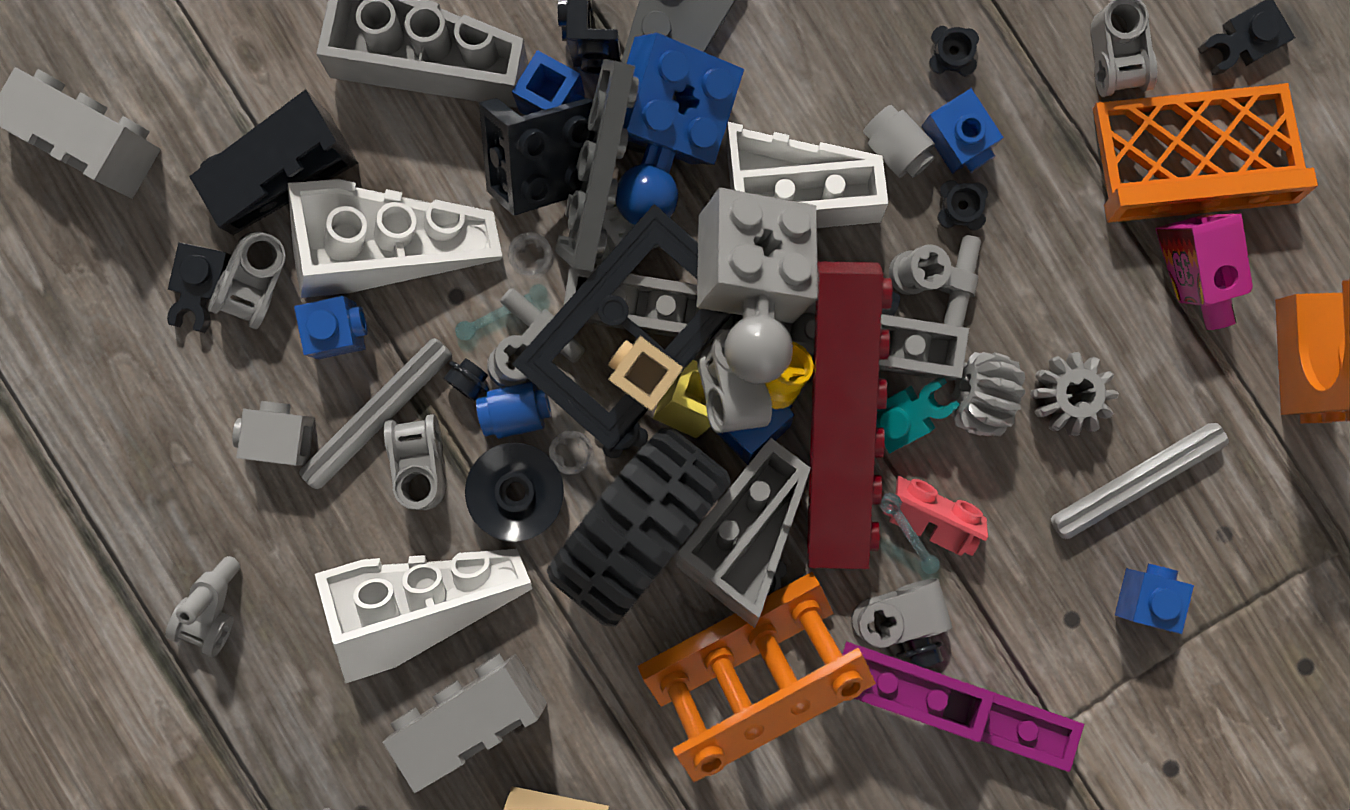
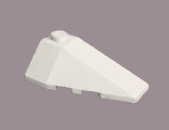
(370, 239)
(399, 610)

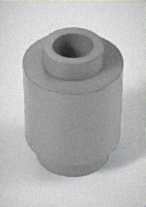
(899, 141)

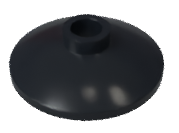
(488, 492)

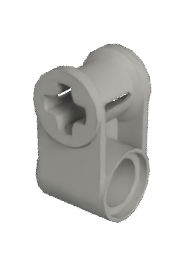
(1123, 58)
(248, 282)
(729, 399)
(415, 458)
(911, 613)

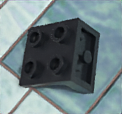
(533, 156)

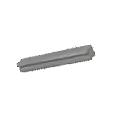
(375, 413)
(1139, 480)

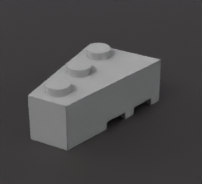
(76, 131)
(746, 531)
(464, 721)

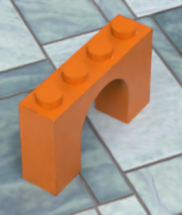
(1314, 355)

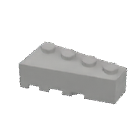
(420, 49)

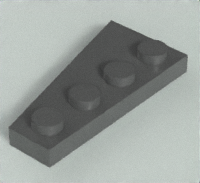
(596, 164)

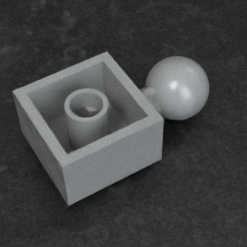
(759, 264)

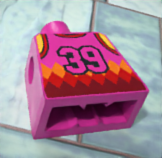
(1208, 264)

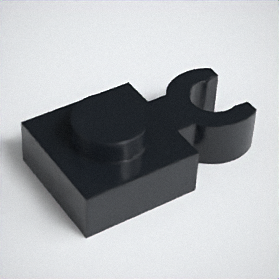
(1250, 35)
(195, 277)

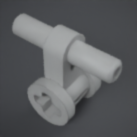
(931, 269)
(517, 344)
(200, 615)

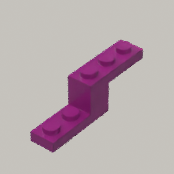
(969, 710)

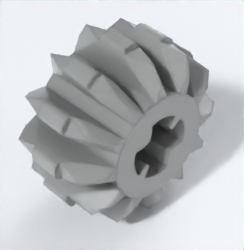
(1091, 387)
(988, 394)

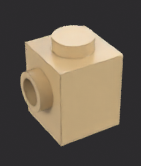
(643, 372)

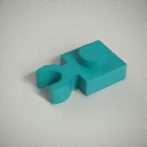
(909, 416)

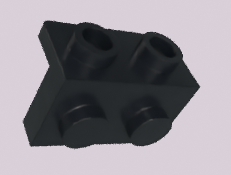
(586, 45)

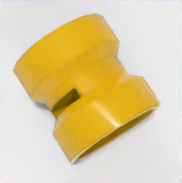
(788, 385)

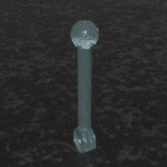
(467, 330)
(891, 504)

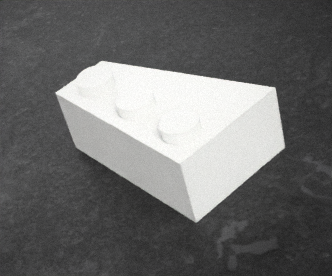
(840, 181)

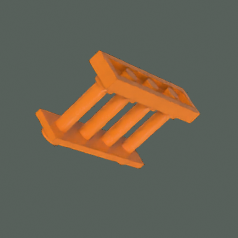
(734, 641)

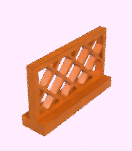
(1208, 192)

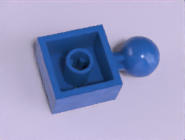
(673, 129)

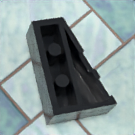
(254, 172)

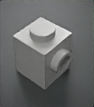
(273, 435)

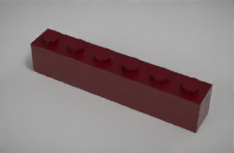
(845, 413)

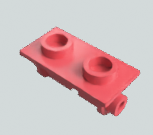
(957, 524)

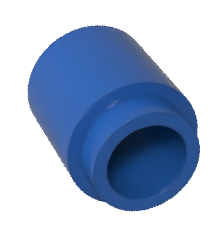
(513, 410)

